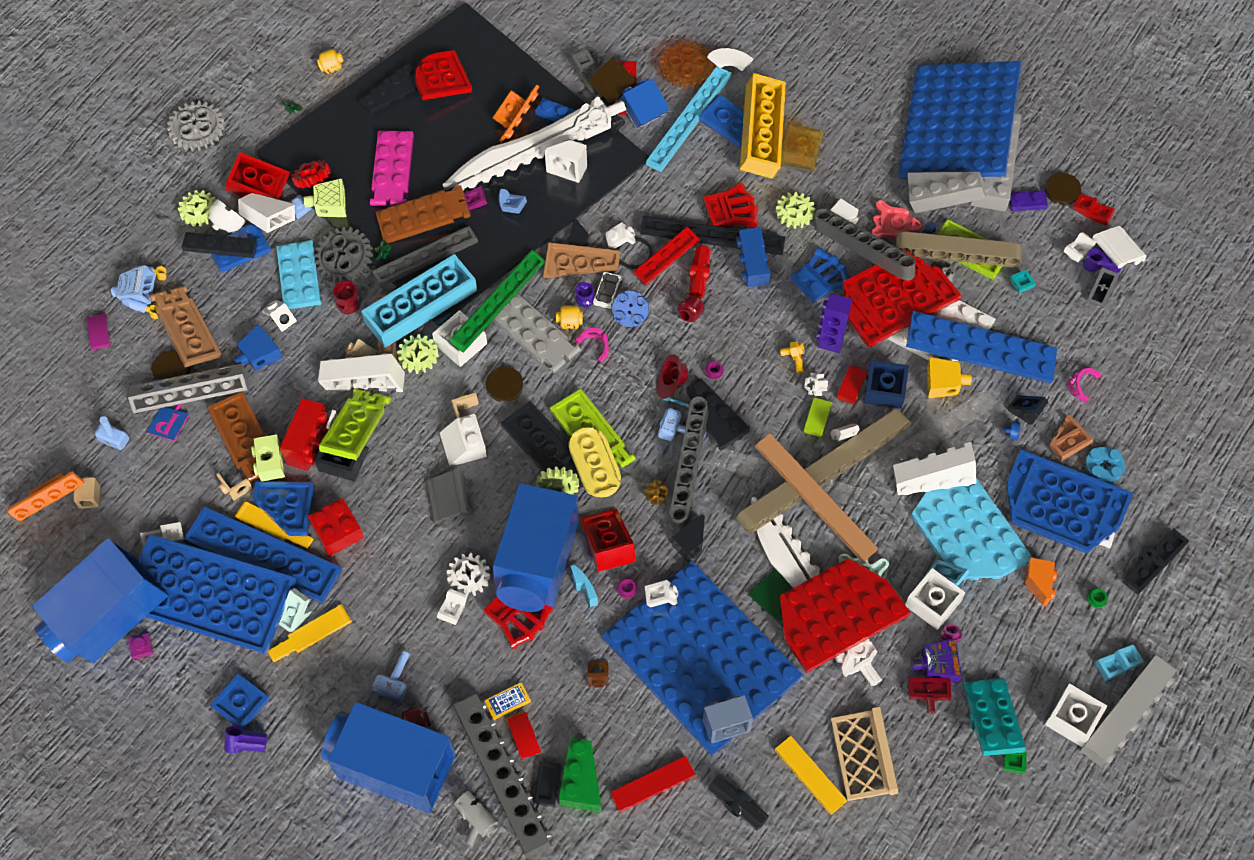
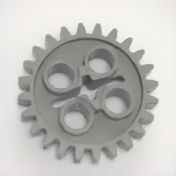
(195, 126)

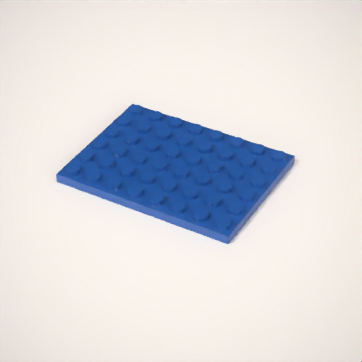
(961, 118)
(701, 654)

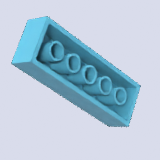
(419, 300)

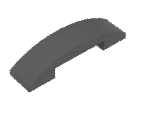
(586, 68)

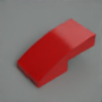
(1090, 208)
(523, 735)

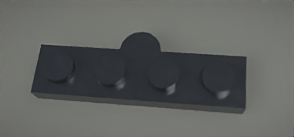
(219, 244)
(1154, 561)

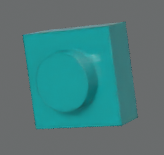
(1022, 281)

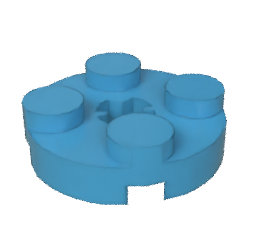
(1107, 455)

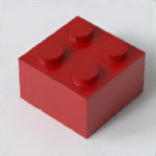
(335, 527)

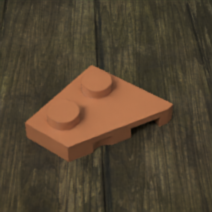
(1069, 439)

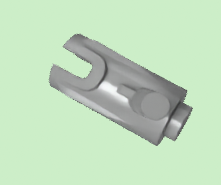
(478, 817)

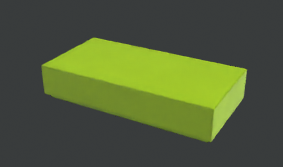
(817, 417)

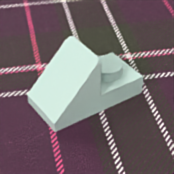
(295, 610)

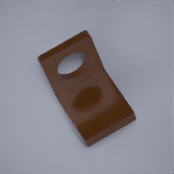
(598, 679)

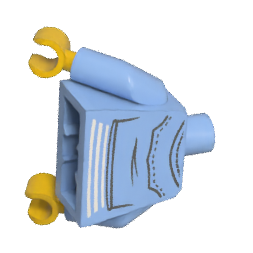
(136, 287)

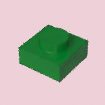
(1015, 762)

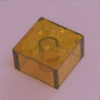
(801, 147)

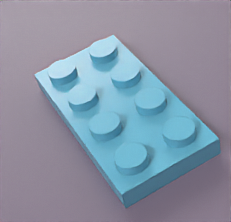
(298, 275)

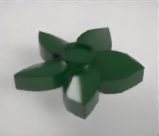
(292, 107)
(383, 250)

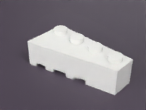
(362, 373)
(935, 472)

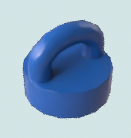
(1014, 430)

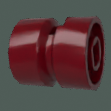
(346, 297)

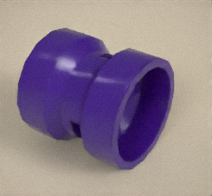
(584, 294)

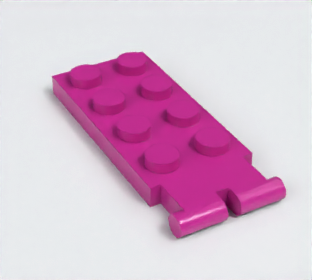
(392, 167)

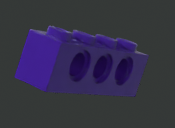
(833, 322)

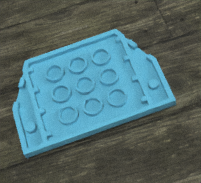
(970, 531)

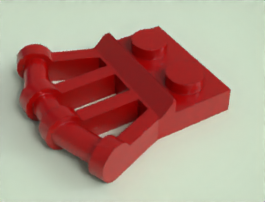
(720, 210)
(503, 614)

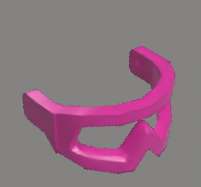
(600, 335)
(1076, 378)

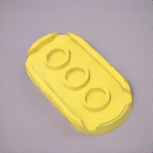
(594, 462)

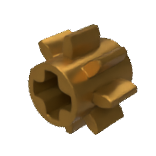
(656, 492)

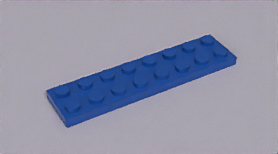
(981, 347)
(243, 543)

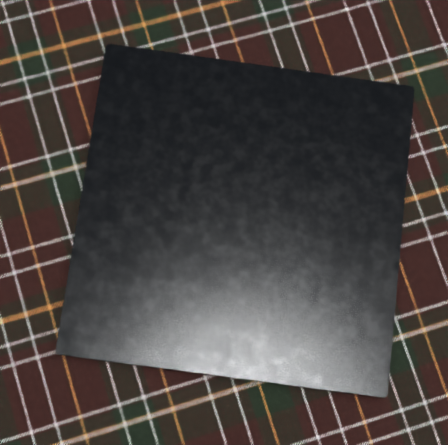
(446, 137)

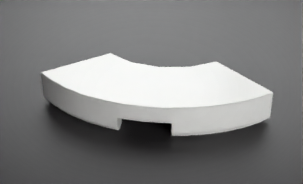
(730, 57)

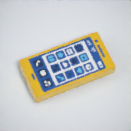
(507, 701)

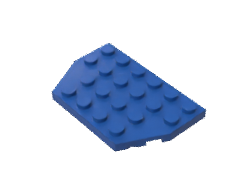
(1064, 503)

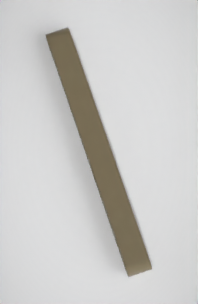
(826, 468)

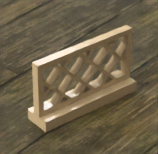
(883, 754)

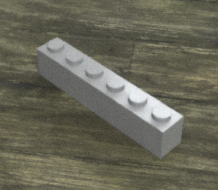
(1128, 710)

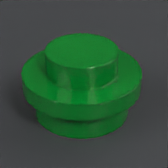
(1097, 598)

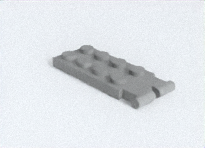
(535, 333)

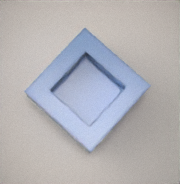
(300, 208)

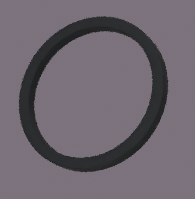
(635, 266)

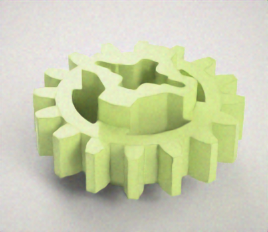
(196, 208)
(795, 210)
(419, 351)
(558, 480)

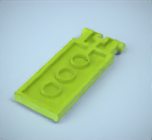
(579, 412)
(354, 424)

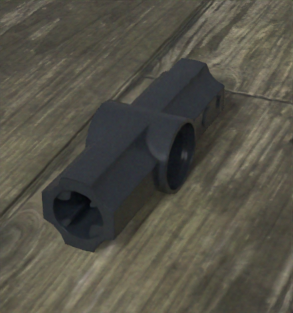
(738, 802)

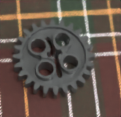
(343, 255)

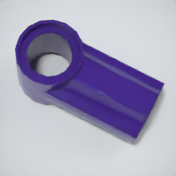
(1097, 259)
(237, 740)

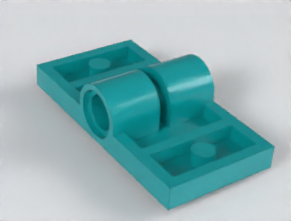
(993, 717)

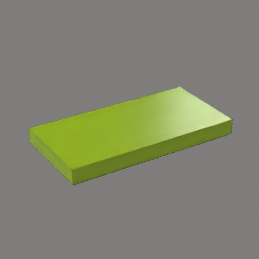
(953, 229)

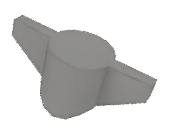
(949, 272)

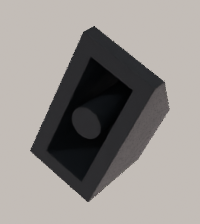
(690, 539)

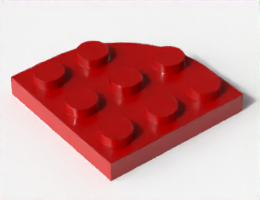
(441, 76)

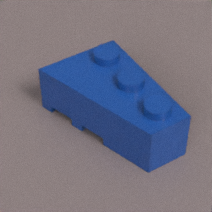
(753, 257)

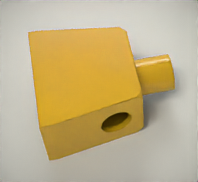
(945, 378)

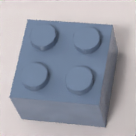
(727, 718)

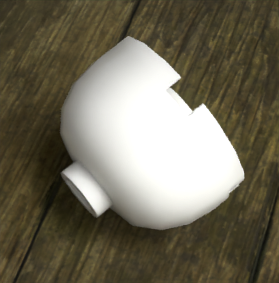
(224, 218)

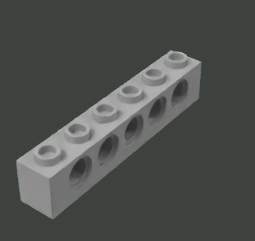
(187, 388)

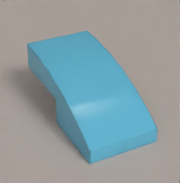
(582, 582)
(1119, 662)

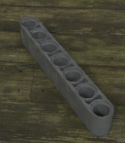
(865, 244)
(689, 470)

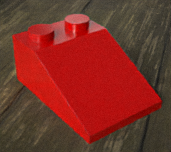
(256, 177)
(608, 540)

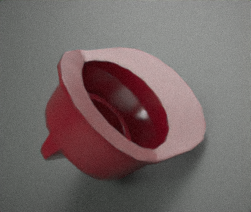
(672, 376)

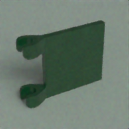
(768, 594)

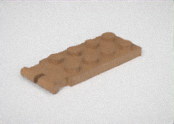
(185, 326)

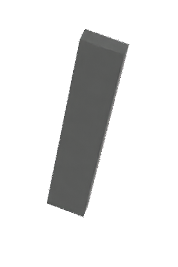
(424, 256)

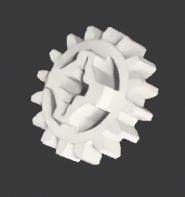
(459, 577)

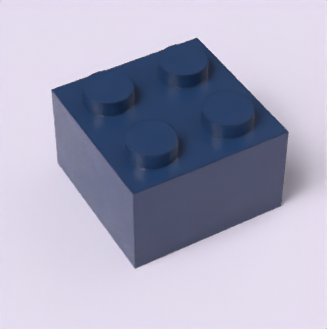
(886, 384)

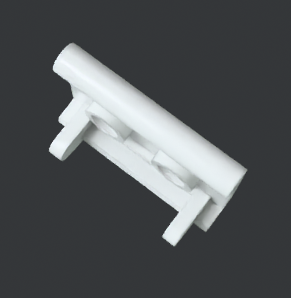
(1119, 246)

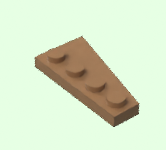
(577, 260)

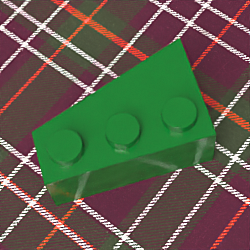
(579, 780)

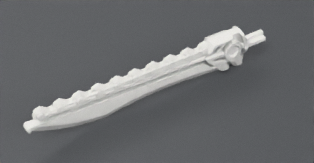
(497, 159)
(854, 659)

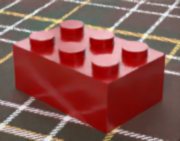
(305, 434)

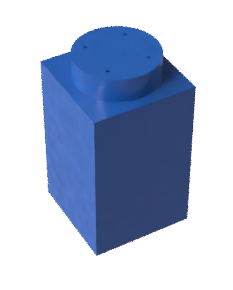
(535, 548)
(96, 604)
(389, 756)

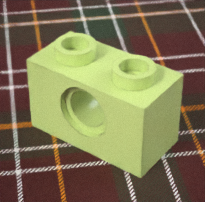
(270, 468)

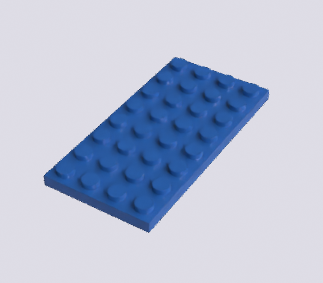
(216, 594)

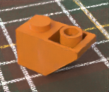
(1039, 579)

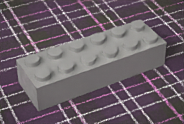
(999, 188)

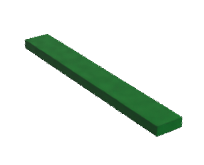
(497, 301)

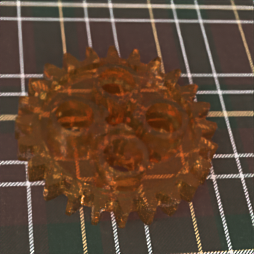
(686, 64)

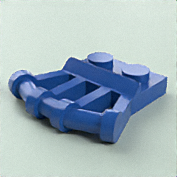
(811, 281)

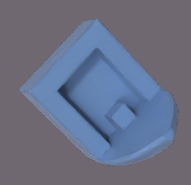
(510, 202)

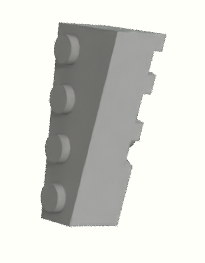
(944, 189)

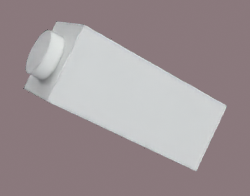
(266, 211)

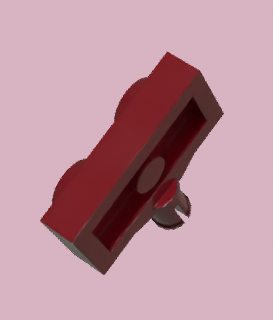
(929, 690)

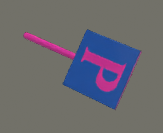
(168, 423)

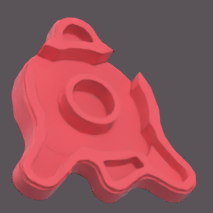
(893, 221)

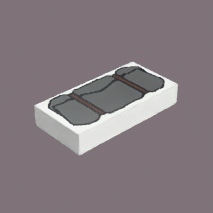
(607, 290)

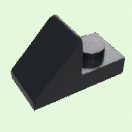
(1027, 407)

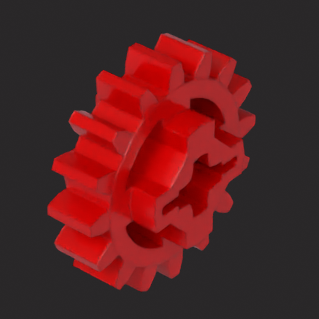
(310, 174)

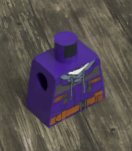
(939, 661)

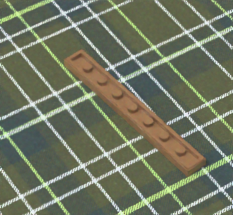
(816, 498)

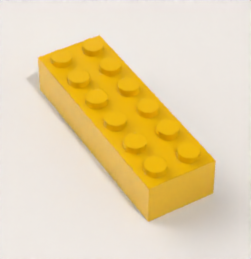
(762, 126)

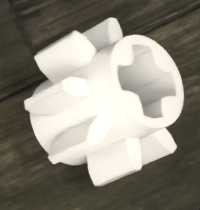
(816, 384)

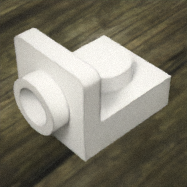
(661, 593)

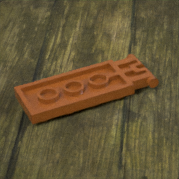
(422, 214)
(238, 429)

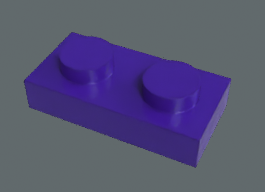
(1028, 200)

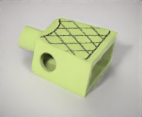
(328, 199)

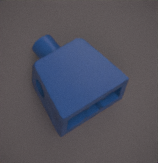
(257, 349)

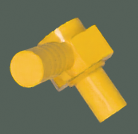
(795, 351)

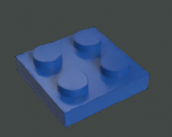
(240, 702)

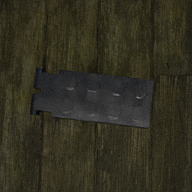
(539, 439)

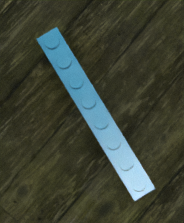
(688, 119)

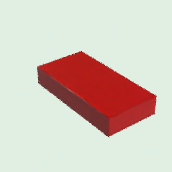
(851, 384)

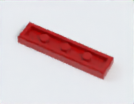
(666, 256)
(652, 784)

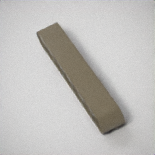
(960, 249)

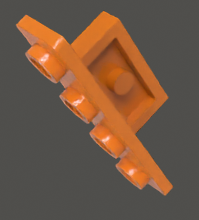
(511, 110)
(45, 495)

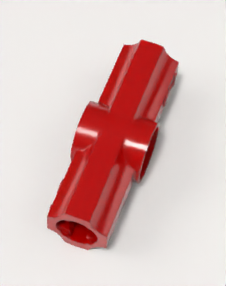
(700, 271)

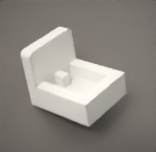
(620, 235)
(1080, 247)
(452, 606)

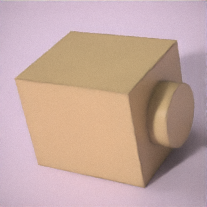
(88, 494)

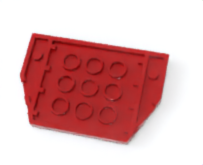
(885, 302)
(837, 612)

